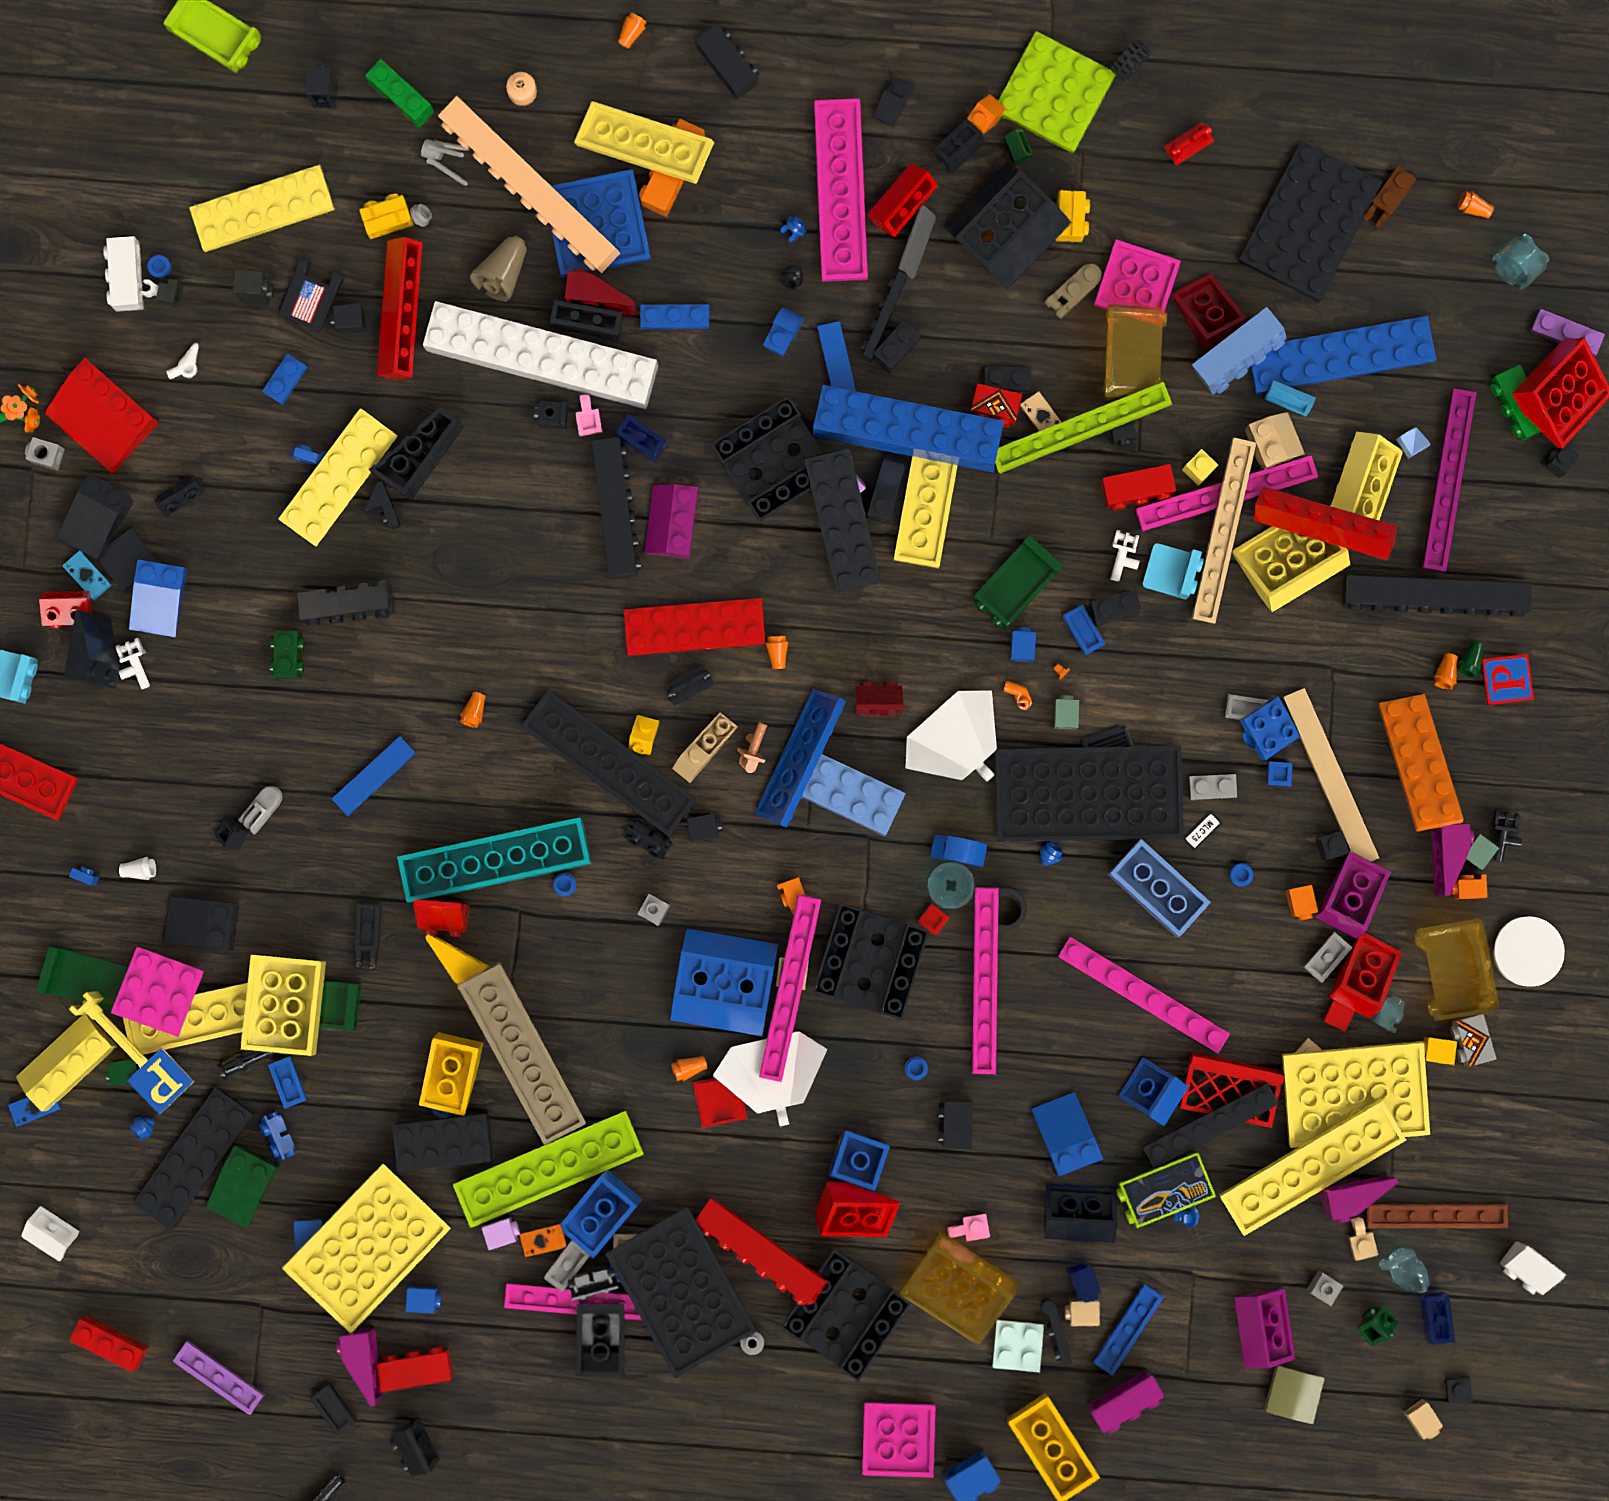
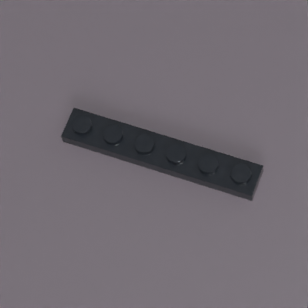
(1210, 1125)

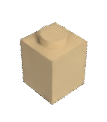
(1082, 1313)
(1423, 1419)

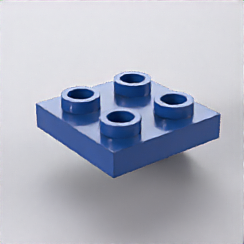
(1269, 729)

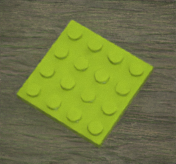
(1055, 92)

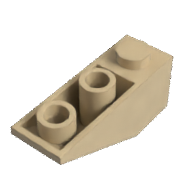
(704, 747)

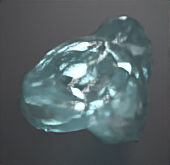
(1407, 1270)

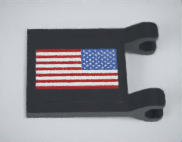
(309, 299)

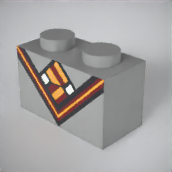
(1472, 1040)

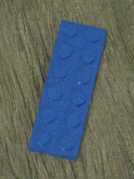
(800, 757)

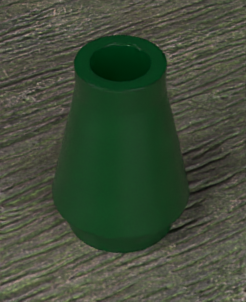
(1471, 660)

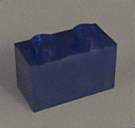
(641, 438)
(1084, 1282)
(1437, 1318)

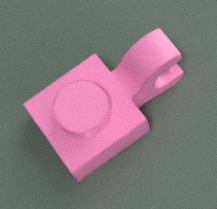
(588, 420)
(973, 1228)

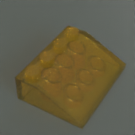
(959, 1288)

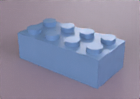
(1240, 351)
(853, 795)
(1159, 888)

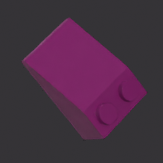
(1450, 851)
(1353, 895)
(1352, 1198)
(360, 1358)

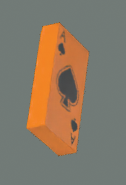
(543, 1240)

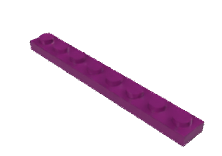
(1449, 480)

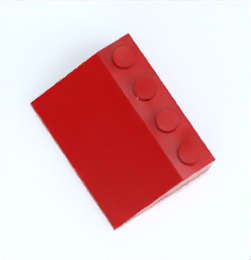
(1563, 391)
(100, 416)

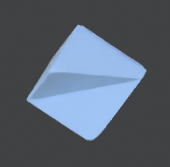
(1413, 442)

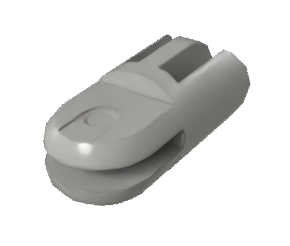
(261, 808)

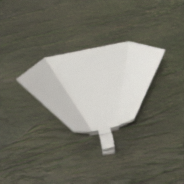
(955, 738)
(742, 1068)

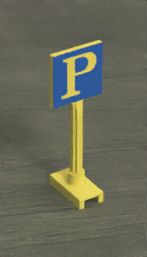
(159, 1078)

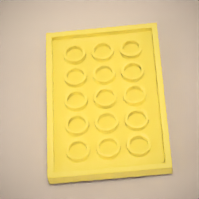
(1337, 1083)
(366, 1248)

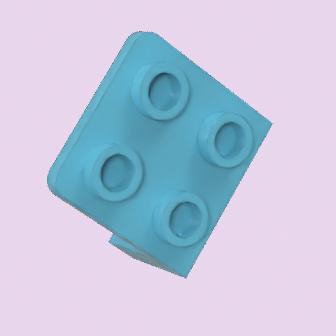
(1172, 571)
(16, 676)

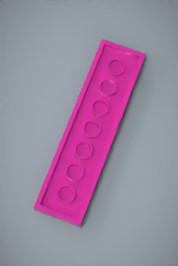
(840, 190)

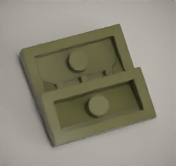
(1294, 1394)

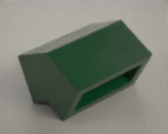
(1018, 146)

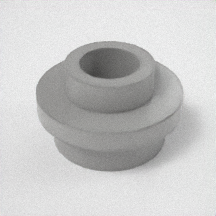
(420, 214)
(753, 1350)

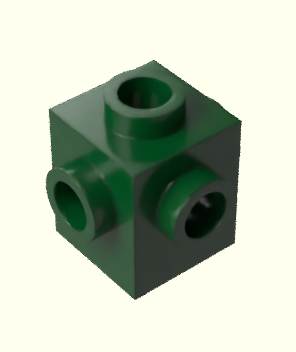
(1377, 1325)

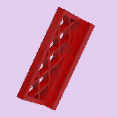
(1230, 1068)

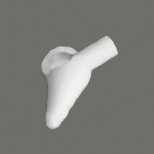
(186, 365)

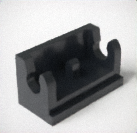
(959, 146)

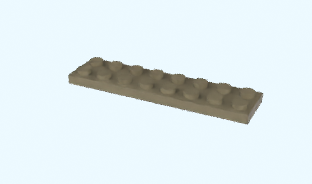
(521, 1053)

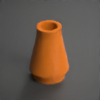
(631, 29)
(1474, 205)
(777, 651)
(1447, 672)
(473, 711)
(688, 1067)

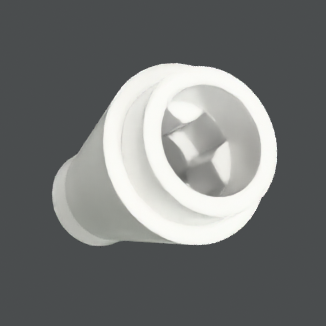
(139, 869)

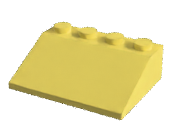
(1288, 564)
(283, 1005)

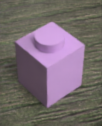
(501, 1233)

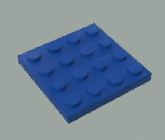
(613, 210)

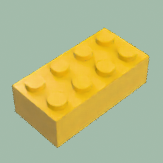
(1052, 1448)

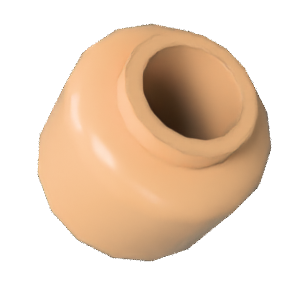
(521, 88)

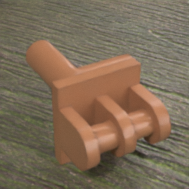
(750, 758)

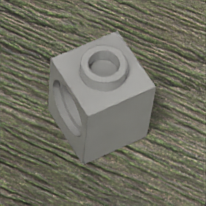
(51, 460)
(653, 909)
(1324, 1288)

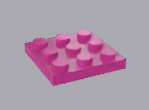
(1137, 277)
(157, 991)
(898, 1439)

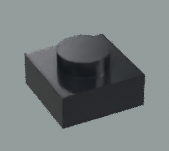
(1458, 1390)

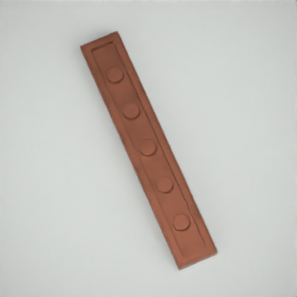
(1437, 1216)

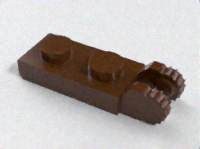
(1391, 195)

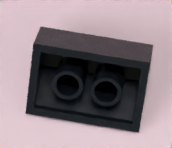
(1080, 1213)

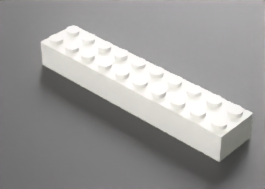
(540, 355)

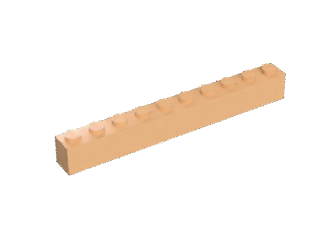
(529, 184)

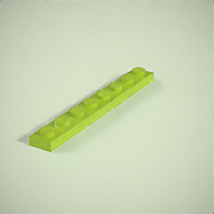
(1082, 427)

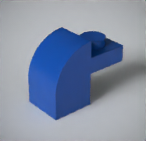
(783, 331)
(958, 850)

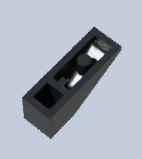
(887, 488)

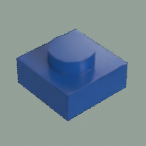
(1279, 774)
(84, 875)

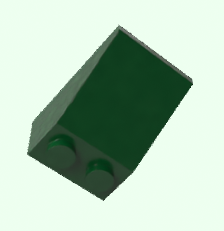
(242, 1185)

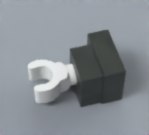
(166, 294)

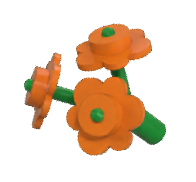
(15, 406)

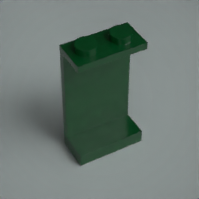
(74, 974)

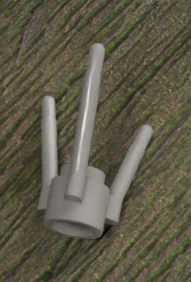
(435, 149)

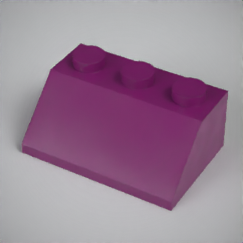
(671, 520)
(1264, 1328)
(1126, 1402)

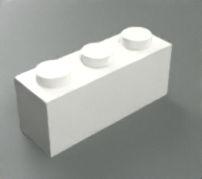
(124, 273)

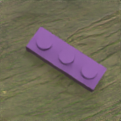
(1559, 329)

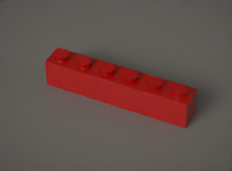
(399, 308)
(1325, 523)
(761, 1252)

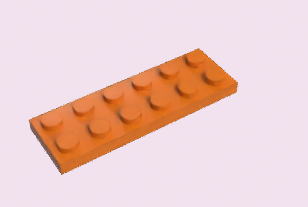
(1420, 763)

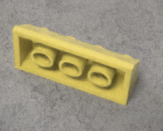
(1367, 475)
(65, 1063)

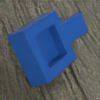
(305, 455)

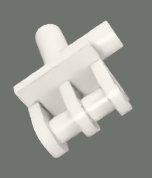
(1121, 559)
(136, 668)

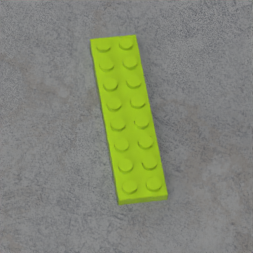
(548, 1169)

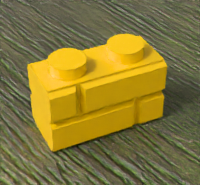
(1074, 206)
(386, 216)

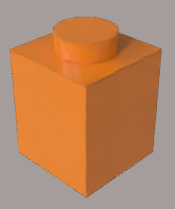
(986, 113)
(1301, 902)

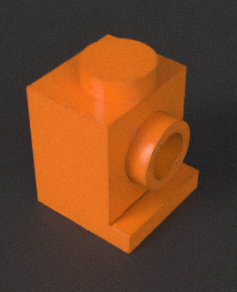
(1470, 888)
(791, 891)

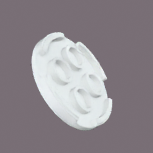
(1528, 951)

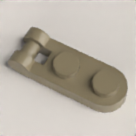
(1075, 289)

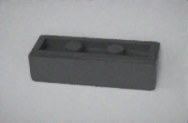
(917, 242)

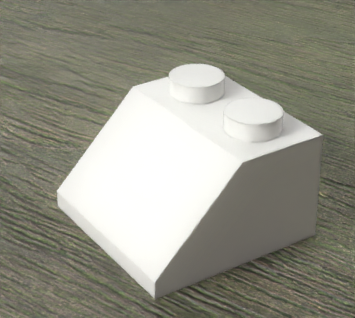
(1531, 1269)

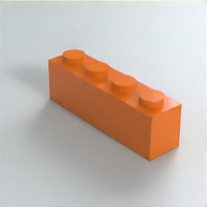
(662, 188)

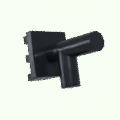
(1504, 828)

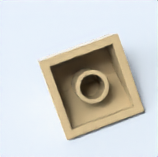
(1274, 440)

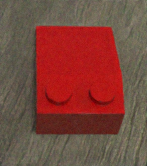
(441, 916)
(1366, 975)
(854, 1211)

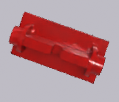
(1189, 143)

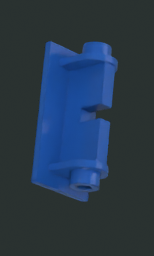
(279, 1145)

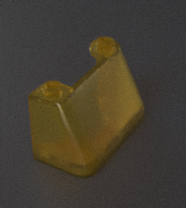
(1132, 349)
(1459, 969)

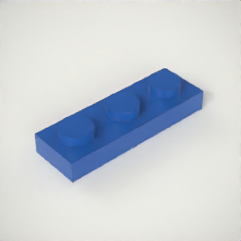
(674, 316)

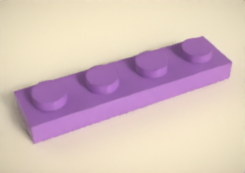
(218, 1377)

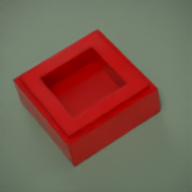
(933, 919)
(1338, 1016)

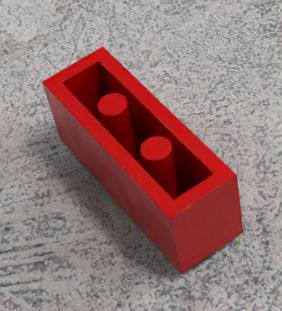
(902, 199)
(1138, 487)
(109, 1343)
(414, 1369)

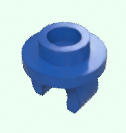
(796, 226)
(1189, 1216)

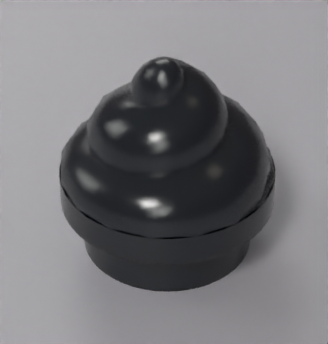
(792, 277)

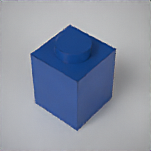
(1023, 645)
(423, 1299)

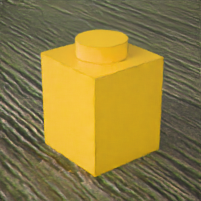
(1439, 1050)

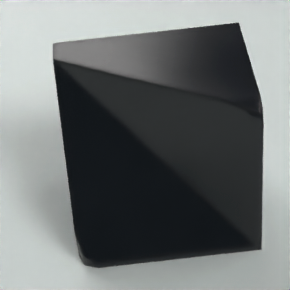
(231, 833)

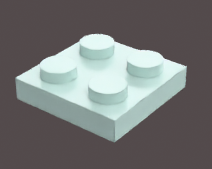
(1018, 1345)

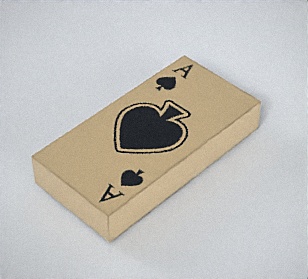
(1039, 412)

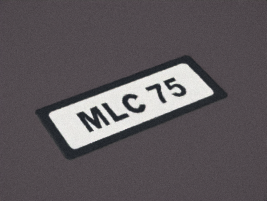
(1202, 830)

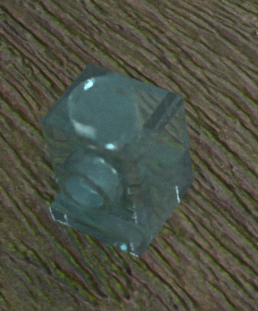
(1389, 1014)

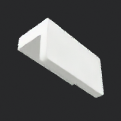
(49, 1233)

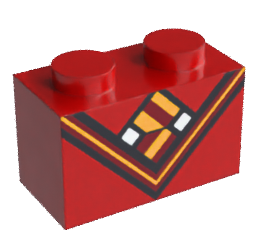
(996, 404)

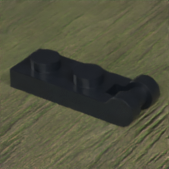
(1055, 1330)

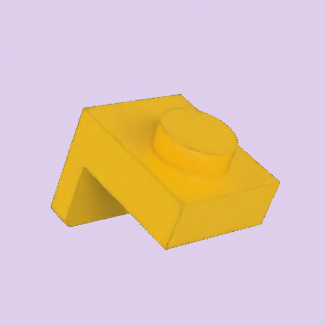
(643, 735)

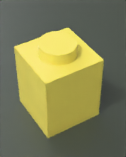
(1200, 467)

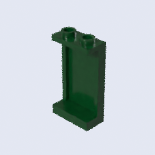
(1017, 583)
(340, 1006)

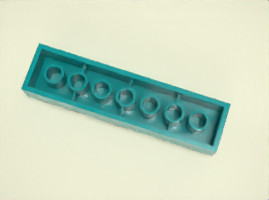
(494, 860)

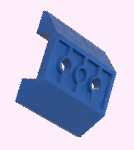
(720, 1000)

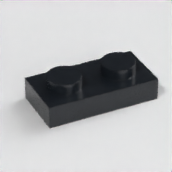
(1008, 378)

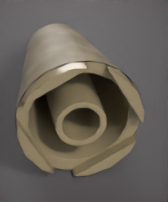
(501, 269)

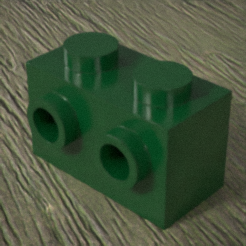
(287, 655)

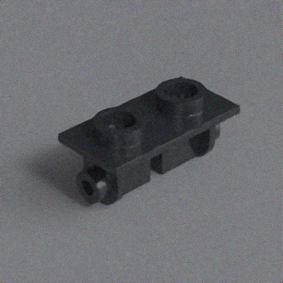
(171, 501)
(689, 685)
(638, 835)
(603, 1282)

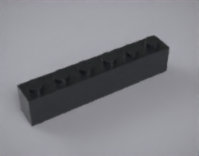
(614, 507)

